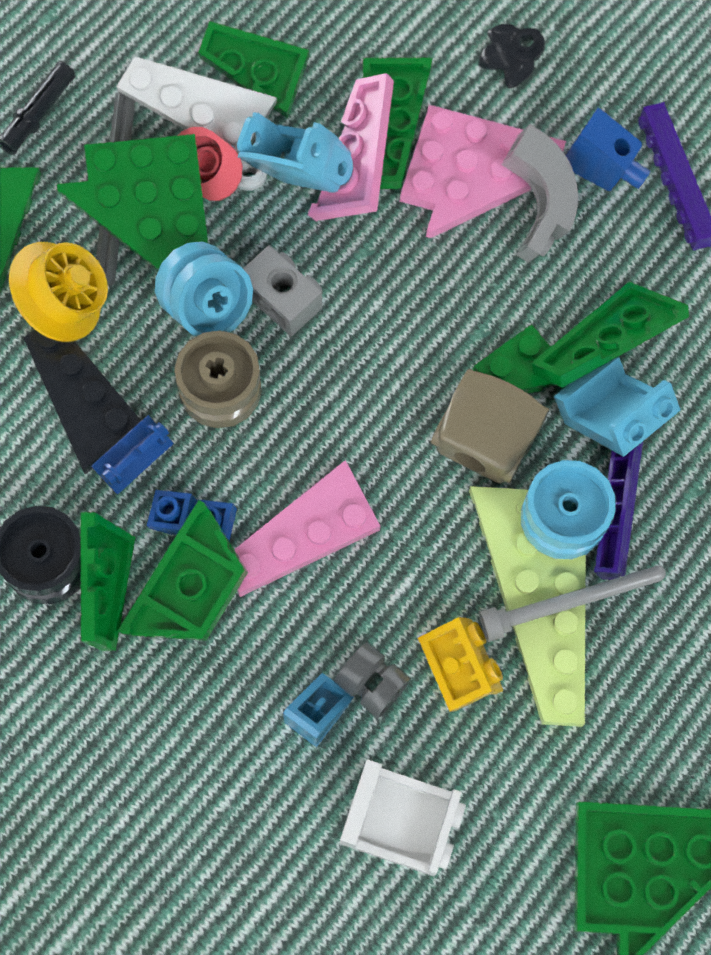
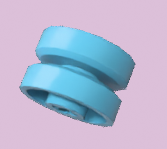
(203, 289)
(567, 509)

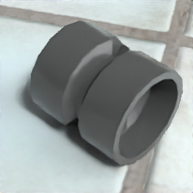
(360, 672)

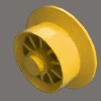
(58, 289)

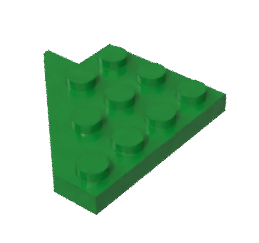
(143, 194)

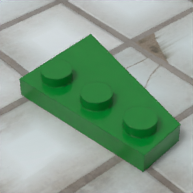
(104, 579)

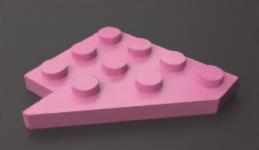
(460, 168)

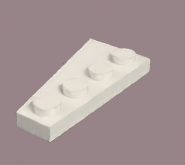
(193, 99)

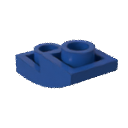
(171, 510)

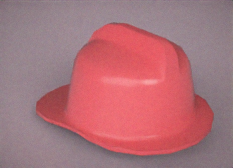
(218, 164)

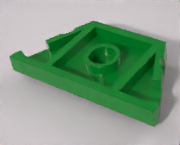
(189, 583)

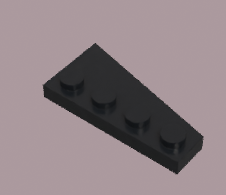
(83, 398)

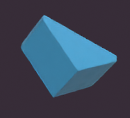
(317, 709)

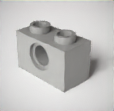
(290, 308)

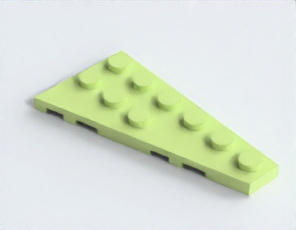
(549, 645)

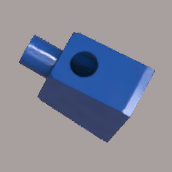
(606, 153)

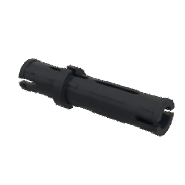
(27, 118)

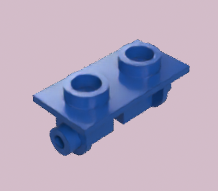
(133, 454)

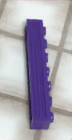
(677, 175)
(615, 543)

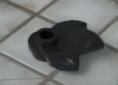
(509, 55)

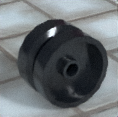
(29, 536)

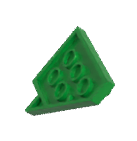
(638, 869)

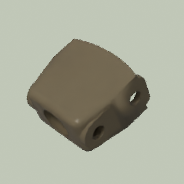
(489, 426)

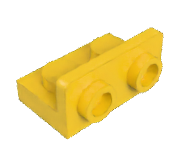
(461, 662)

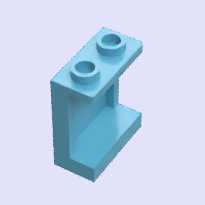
(616, 407)

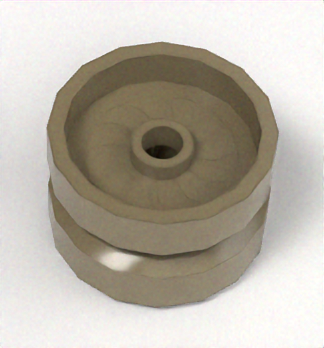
(218, 379)

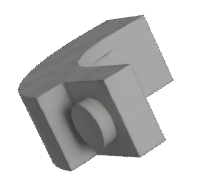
(552, 179)

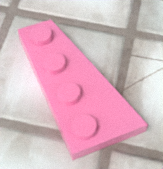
(365, 137)
(308, 529)

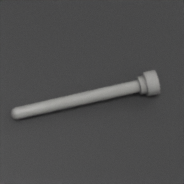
(498, 622)

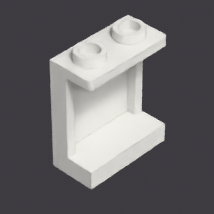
(402, 819)

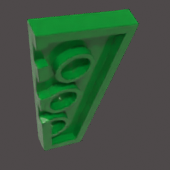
(15, 201)

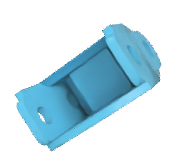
(312, 155)

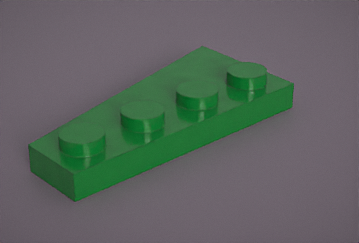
(408, 93)
(609, 331)

